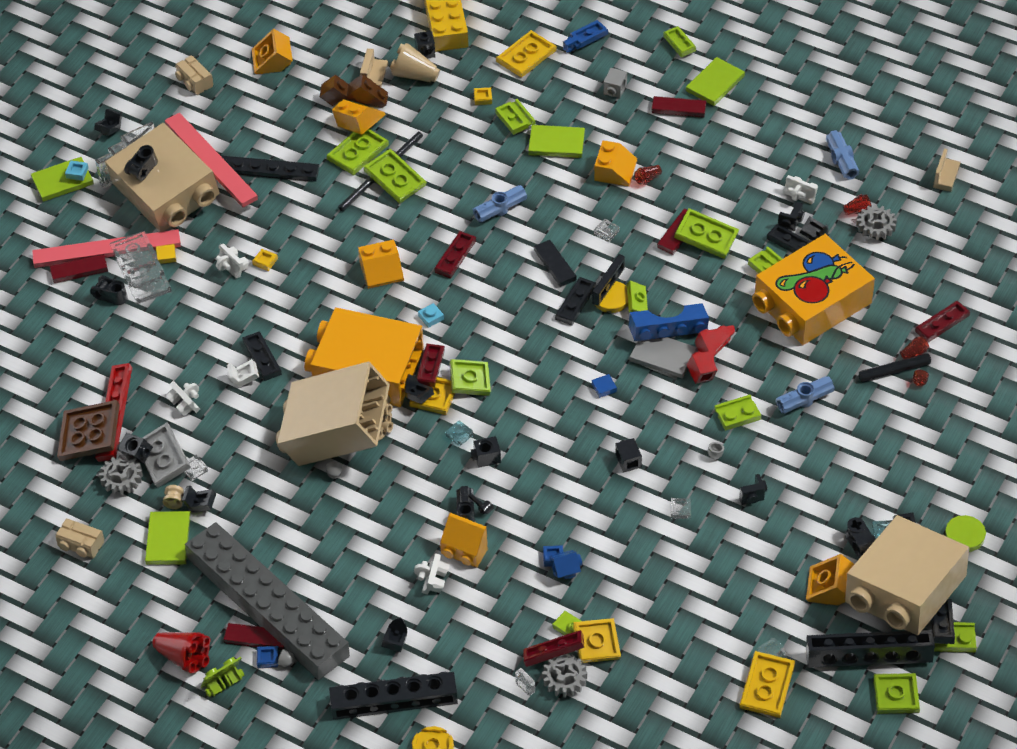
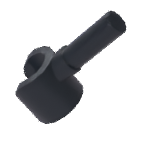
(483, 508)

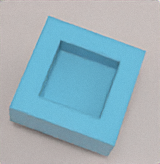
(76, 170)
(431, 315)

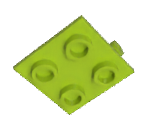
(214, 675)

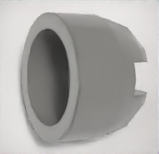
(715, 450)
(334, 469)
(286, 659)

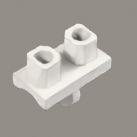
(800, 190)
(229, 260)
(177, 393)
(429, 572)

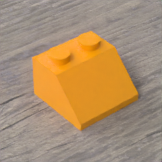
(272, 53)
(356, 116)
(614, 164)
(380, 264)
(464, 540)
(828, 580)

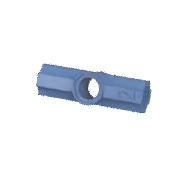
(842, 154)
(499, 203)
(805, 394)

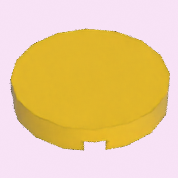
(616, 299)
(433, 738)

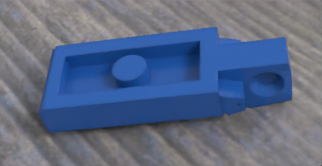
(585, 36)

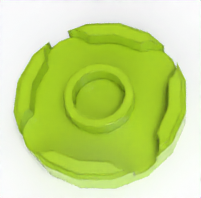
(966, 531)

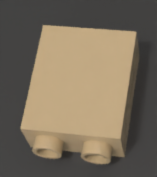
(173, 187)
(333, 414)
(906, 575)

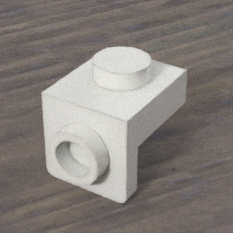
(242, 374)

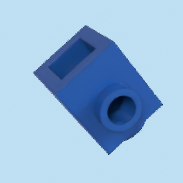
(566, 564)

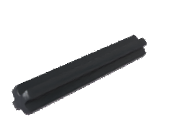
(894, 367)

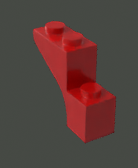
(709, 343)

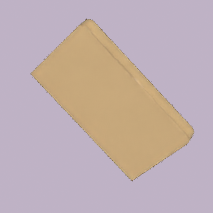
(374, 68)
(946, 172)

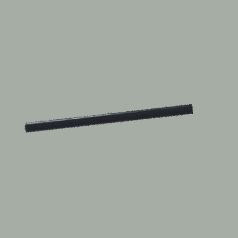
(364, 186)

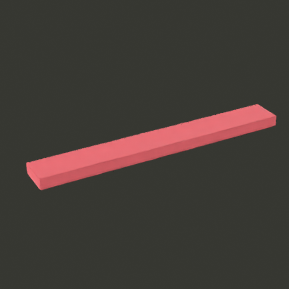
(221, 169)
(73, 252)

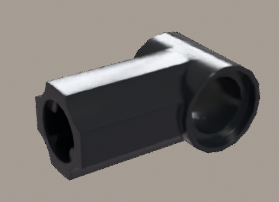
(465, 505)

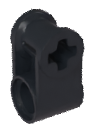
(141, 162)
(110, 290)
(859, 536)

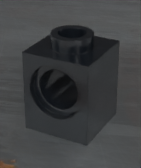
(425, 44)
(135, 447)
(486, 452)
(628, 455)

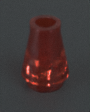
(646, 174)
(857, 204)
(916, 347)

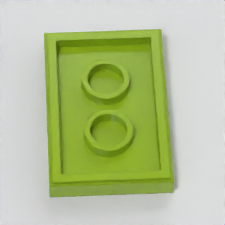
(715, 81)
(556, 141)
(357, 151)
(394, 176)
(53, 182)
(706, 233)
(167, 537)

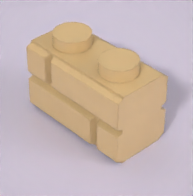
(193, 75)
(79, 538)

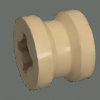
(173, 497)

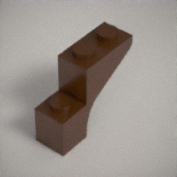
(359, 90)

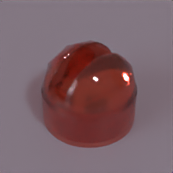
(920, 377)

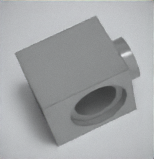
(615, 83)

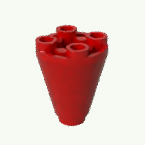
(184, 649)

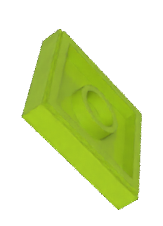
(469, 377)
(896, 693)

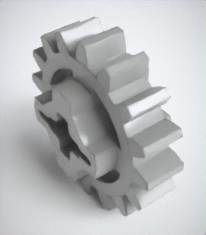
(876, 222)
(121, 475)
(564, 674)

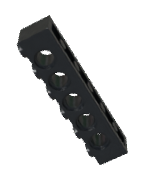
(869, 648)
(385, 703)

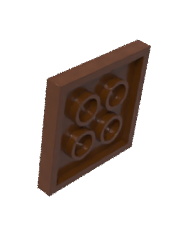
(88, 430)

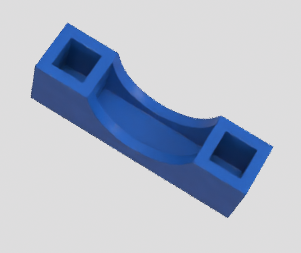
(648, 326)

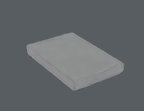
(663, 355)
(166, 456)

